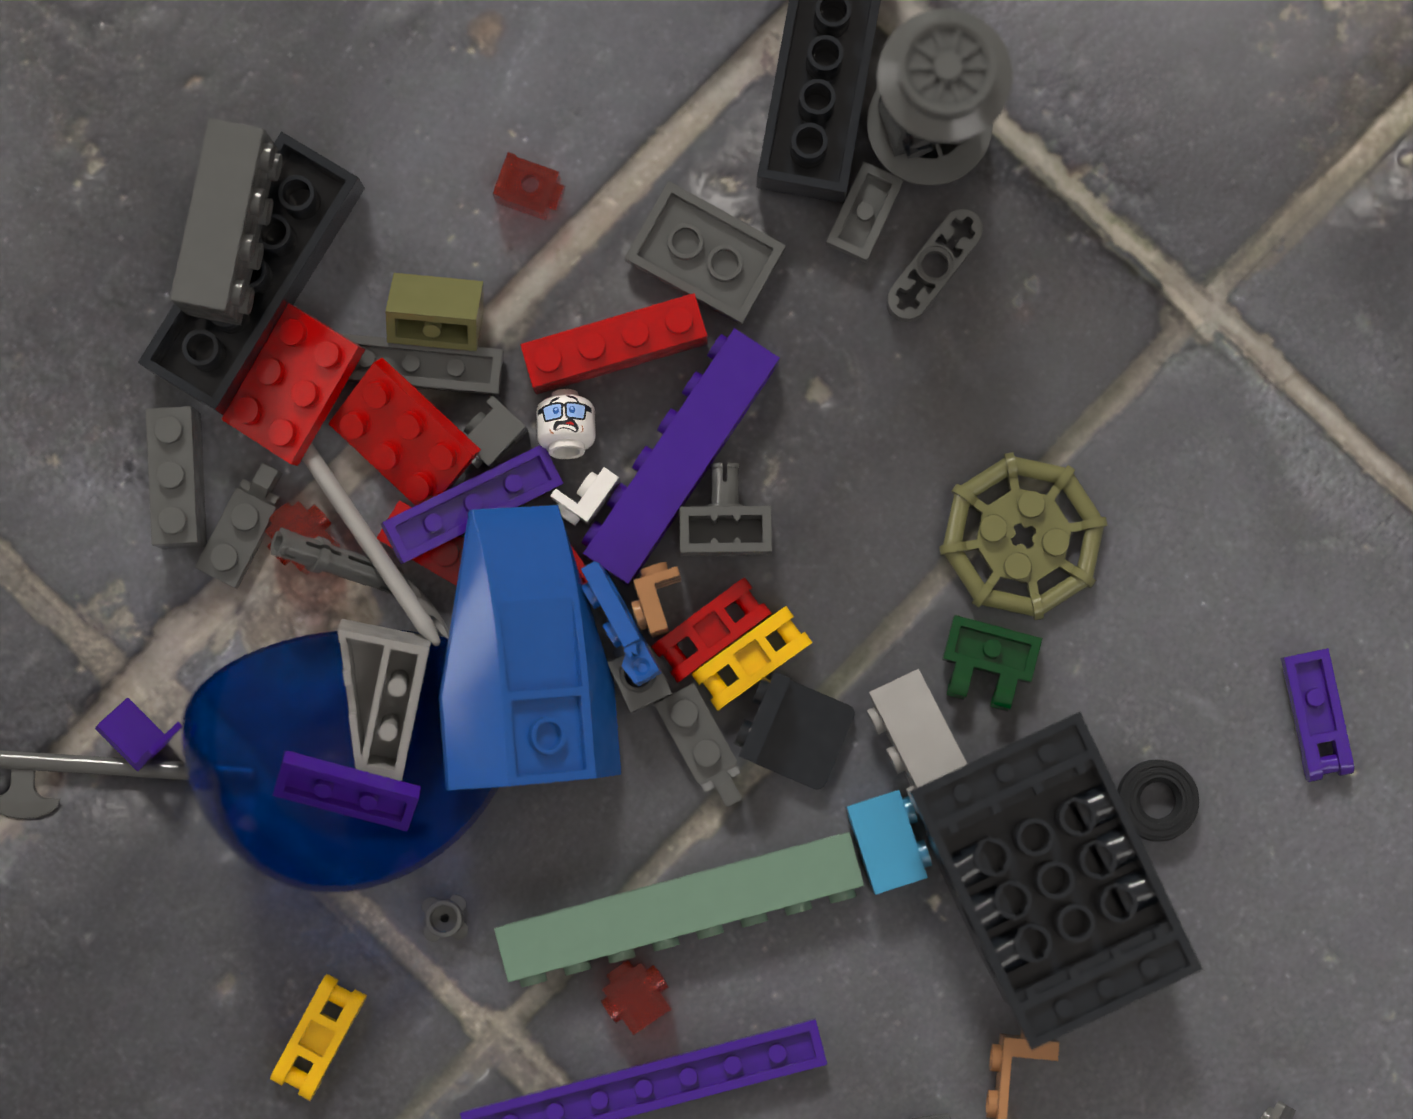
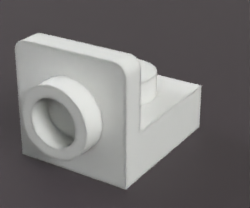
(594, 493)

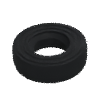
(1185, 794)

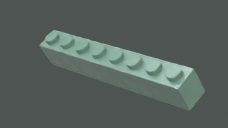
(679, 907)

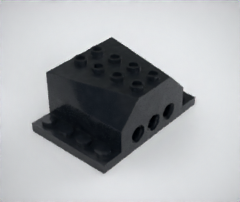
(1054, 881)

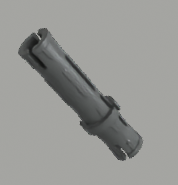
(320, 556)

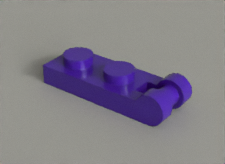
(1317, 713)

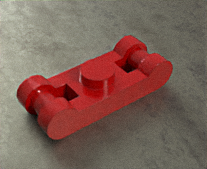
(711, 629)

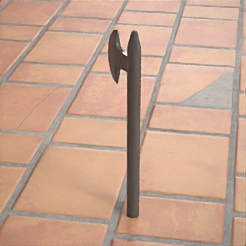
(25, 802)

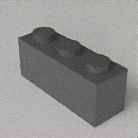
(176, 477)

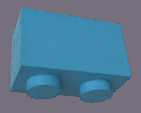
(887, 841)

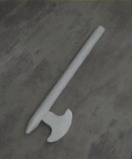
(412, 600)

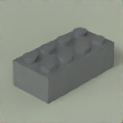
(226, 222)

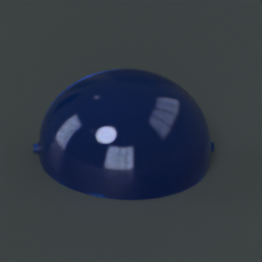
(298, 702)

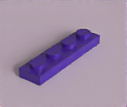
(447, 513)

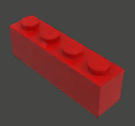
(614, 343)

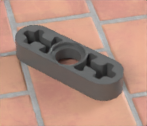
(945, 232)

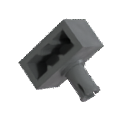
(725, 525)

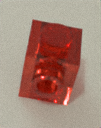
(304, 521)
(635, 995)

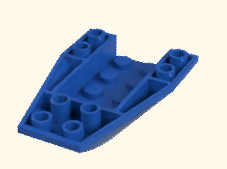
(524, 661)

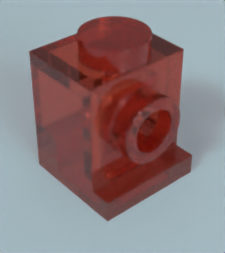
(538, 203)

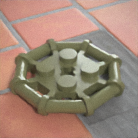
(1049, 540)

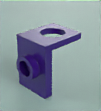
(134, 734)

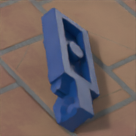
(621, 625)

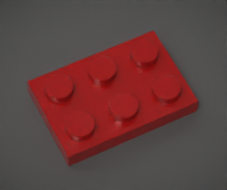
(293, 384)
(403, 434)

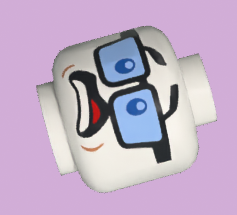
(565, 424)

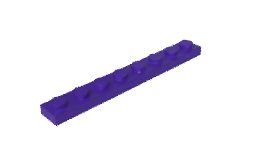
(670, 1078)

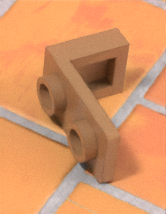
(1000, 1062)

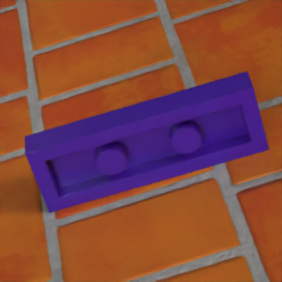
(346, 791)

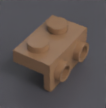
(648, 607)

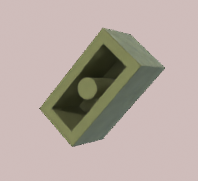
(434, 311)

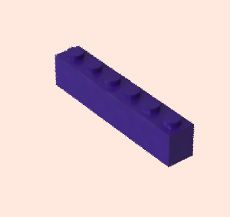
(681, 456)

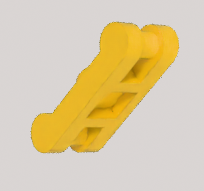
(751, 658)
(318, 1037)

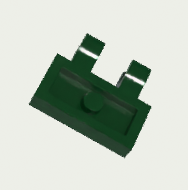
(990, 650)

